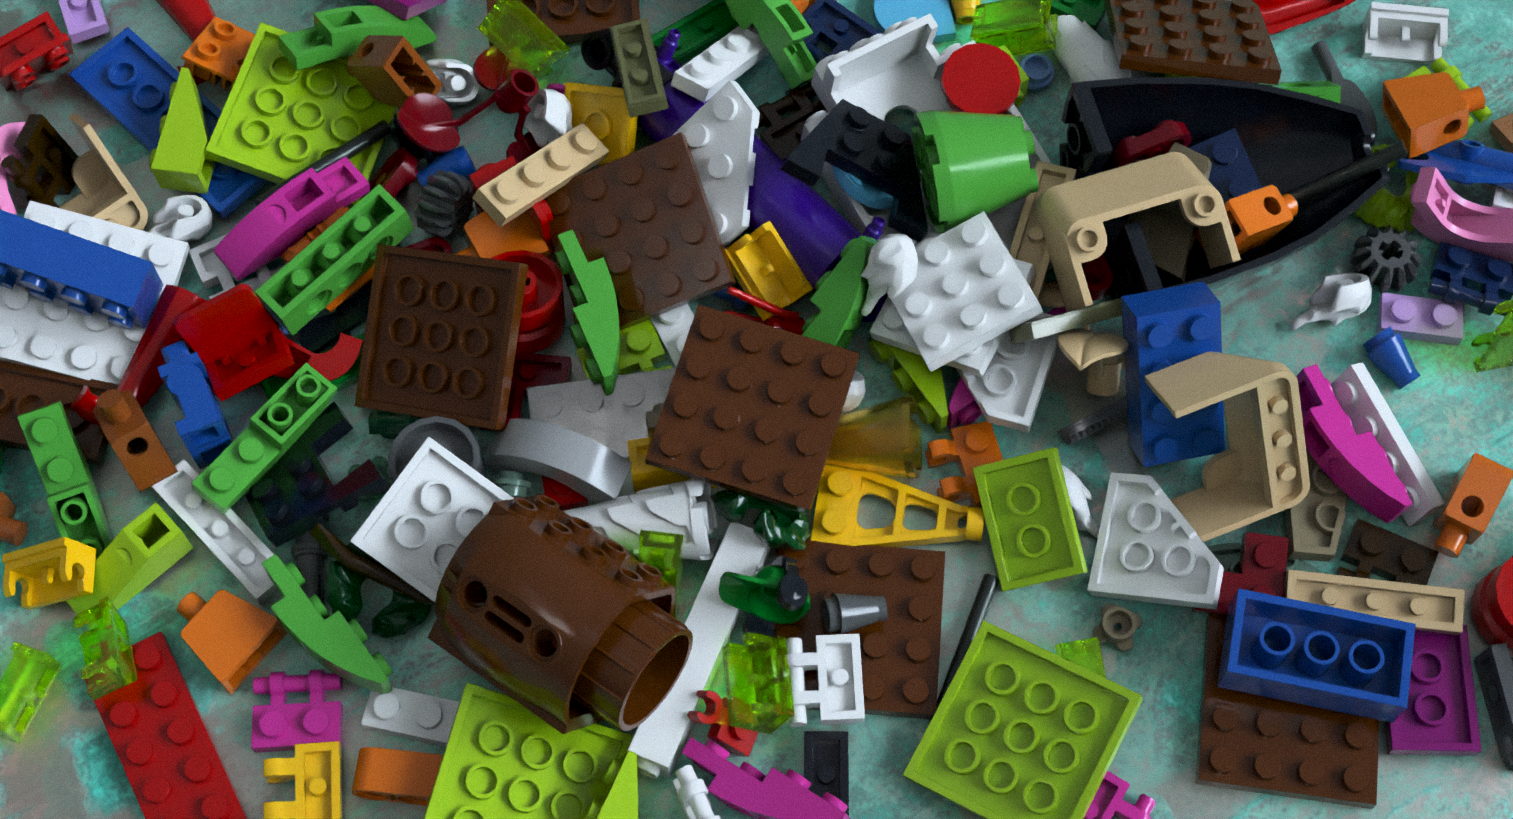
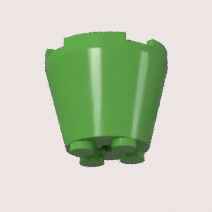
(971, 164)

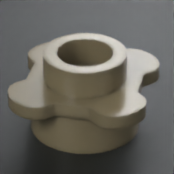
(1125, 618)

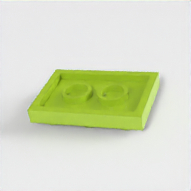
(1030, 519)

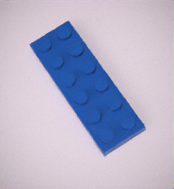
(134, 90)

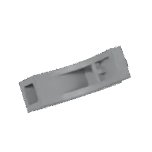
(559, 455)

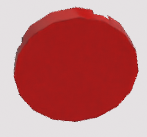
(980, 80)

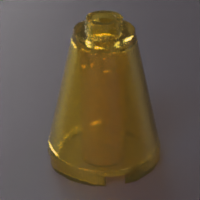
(879, 440)

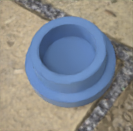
(1039, 70)

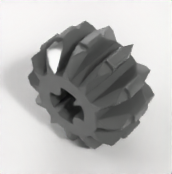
(444, 204)
(1386, 258)

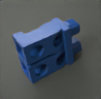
(204, 425)

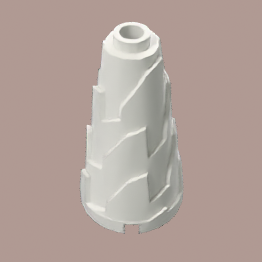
(1086, 53)
(667, 508)

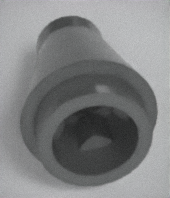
(850, 612)

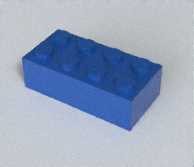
(77, 272)
(1160, 332)
(1317, 655)

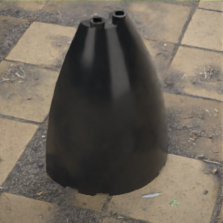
(1282, 131)

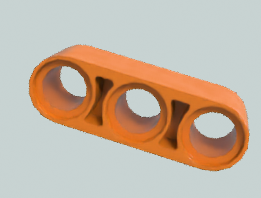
(395, 775)

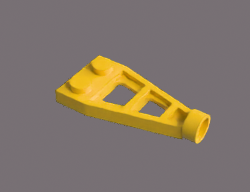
(839, 504)

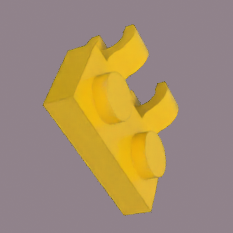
(317, 782)

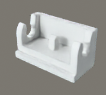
(1404, 33)

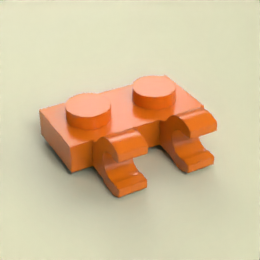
(970, 447)

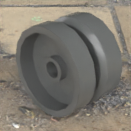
(446, 432)

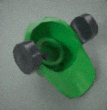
(769, 595)

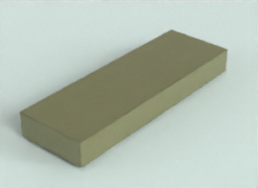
(638, 68)
(1066, 321)

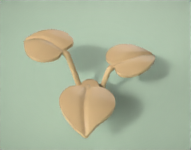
(1089, 349)

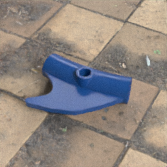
(1466, 163)

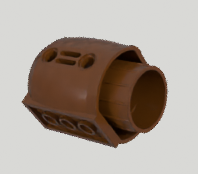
(565, 619)

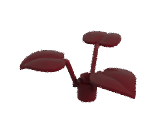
(430, 122)

